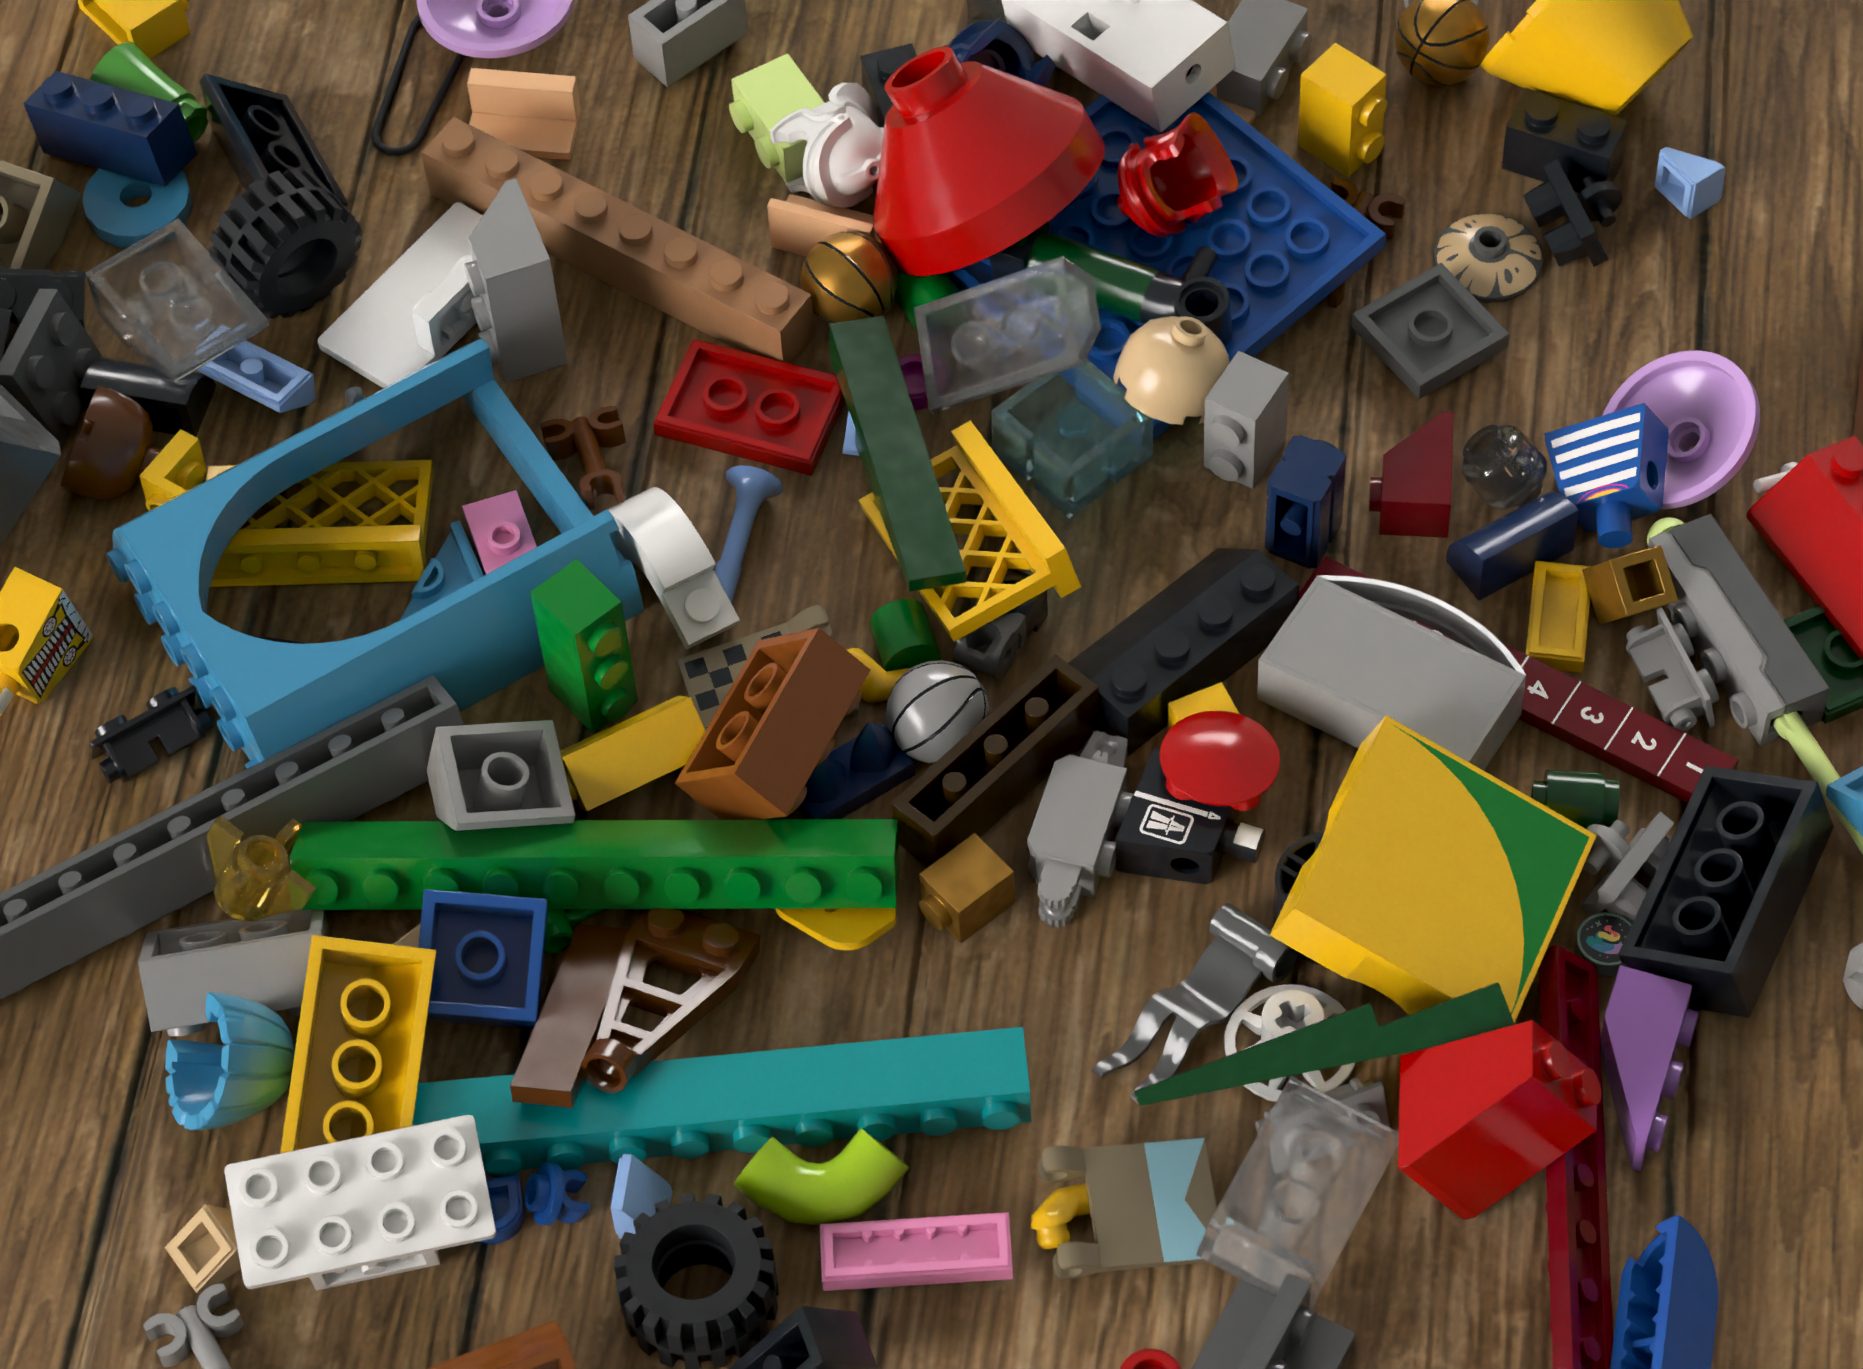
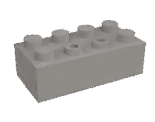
(1356, 658)

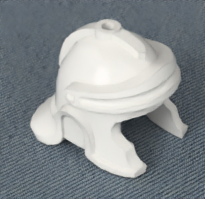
(841, 146)

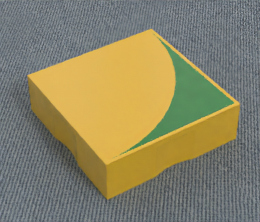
(1432, 877)

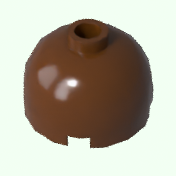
(110, 448)

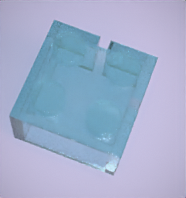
(1071, 435)

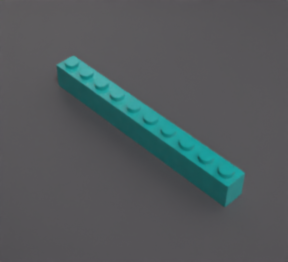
(748, 1098)

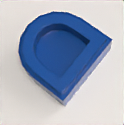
(507, 1206)

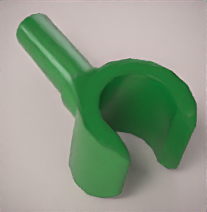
(560, 927)

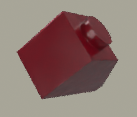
(1416, 482)

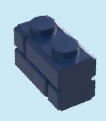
(1305, 501)

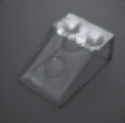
(173, 302)
(1298, 1191)

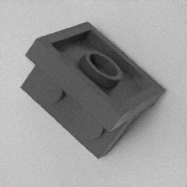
(1275, 1332)

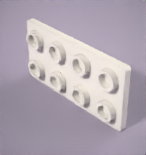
(412, 308)
(360, 1205)

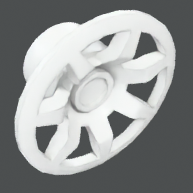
(1284, 1011)

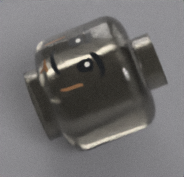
(1504, 466)

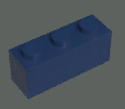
(110, 128)

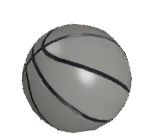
(934, 708)

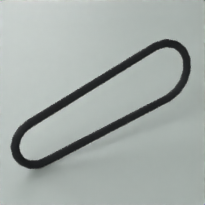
(390, 91)

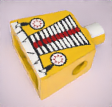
(37, 637)

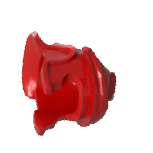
(1175, 178)

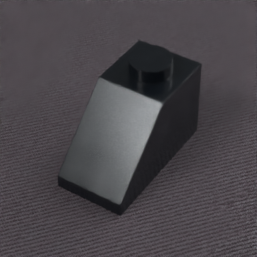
(812, 1341)

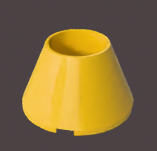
(1591, 49)

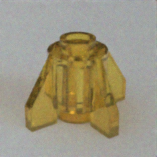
(255, 873)

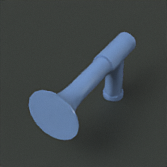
(752, 488)

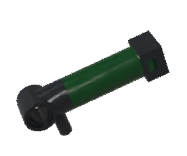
(1129, 286)

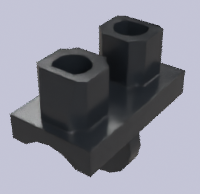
(1593, 203)

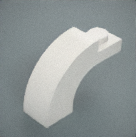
(676, 563)

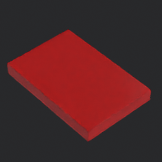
(751, 407)

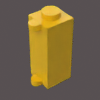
(632, 752)

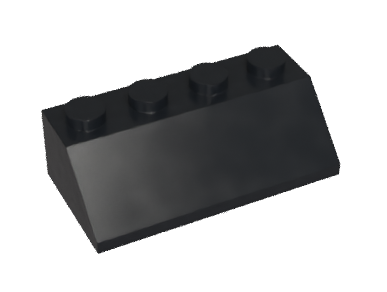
(1187, 639)
(1730, 886)

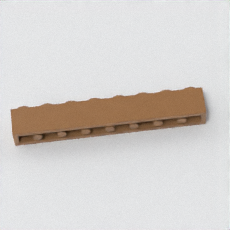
(626, 245)

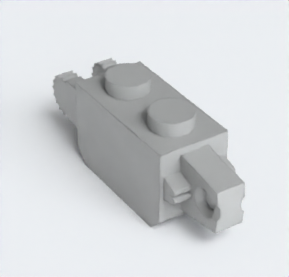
(1077, 826)

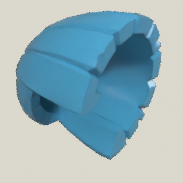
(235, 1080)

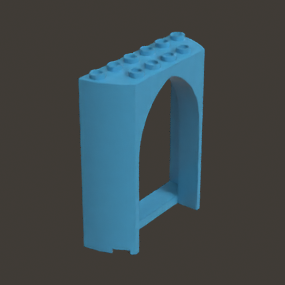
(468, 640)

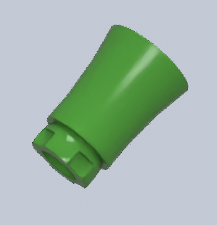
(132, 70)

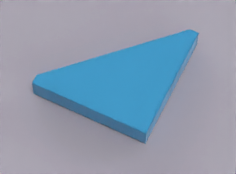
(449, 571)

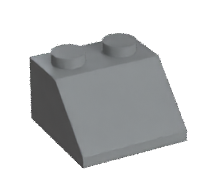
(499, 776)

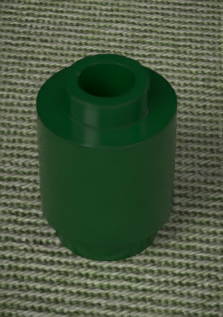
(1579, 796)

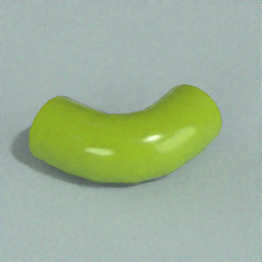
(821, 1191)

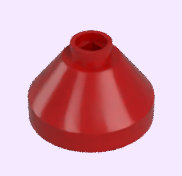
(974, 161)

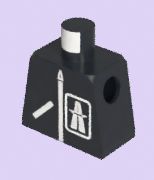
(1179, 836)

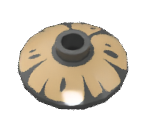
(1493, 272)

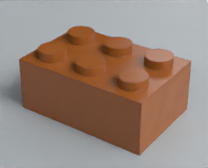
(774, 727)

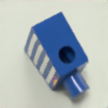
(1612, 470)

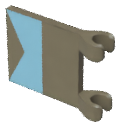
(1143, 1200)

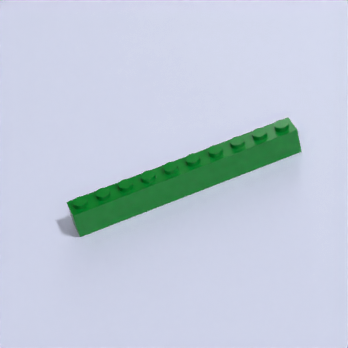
(606, 863)

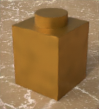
(1630, 584)
(966, 889)

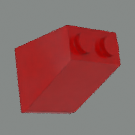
(1491, 1113)

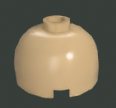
(1171, 368)

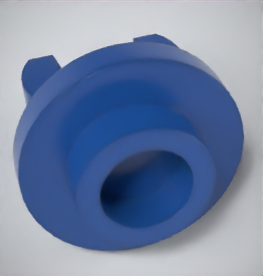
(547, 1195)

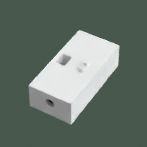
(1136, 53)

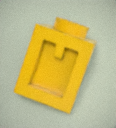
(173, 470)

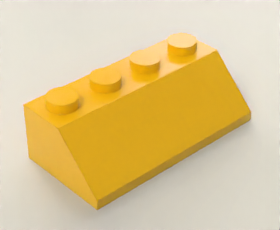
(357, 1041)

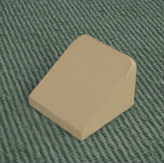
(206, 1248)

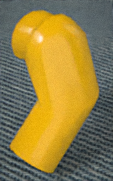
(1056, 1211)

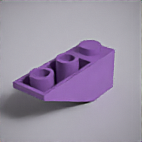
(1638, 1048)

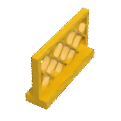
(1013, 518)
(335, 554)

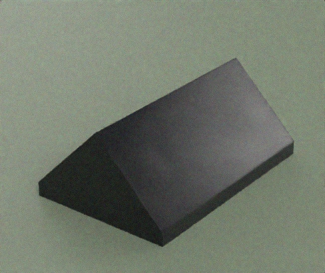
(261, 133)

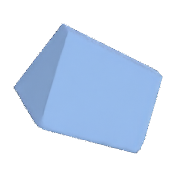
(262, 377)

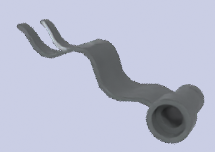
(1208, 994)

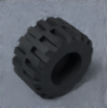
(286, 242)
(687, 1237)

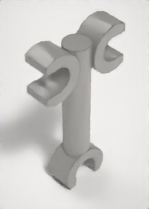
(197, 1329)

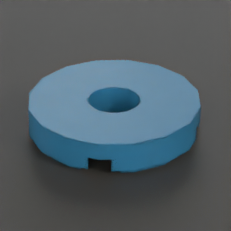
(125, 225)

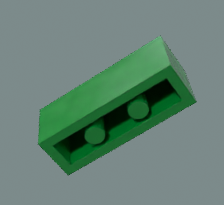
(585, 646)

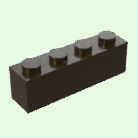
(998, 761)

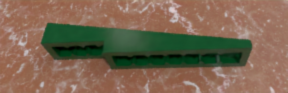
(895, 453)
(1340, 1041)

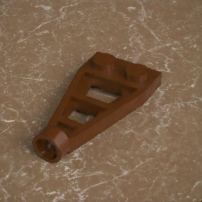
(679, 941)

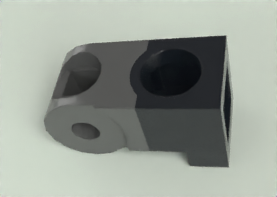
(996, 643)

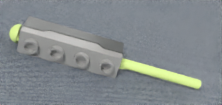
(1745, 644)

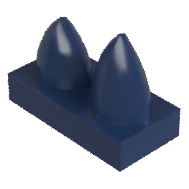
(856, 774)

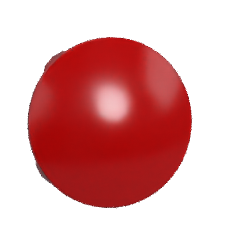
(1219, 760)

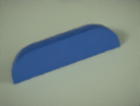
(1667, 1303)

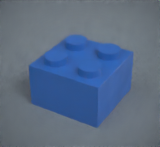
(485, 957)

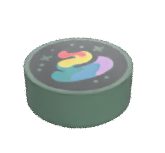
(1601, 940)

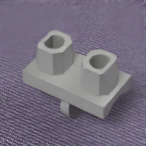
(1617, 888)

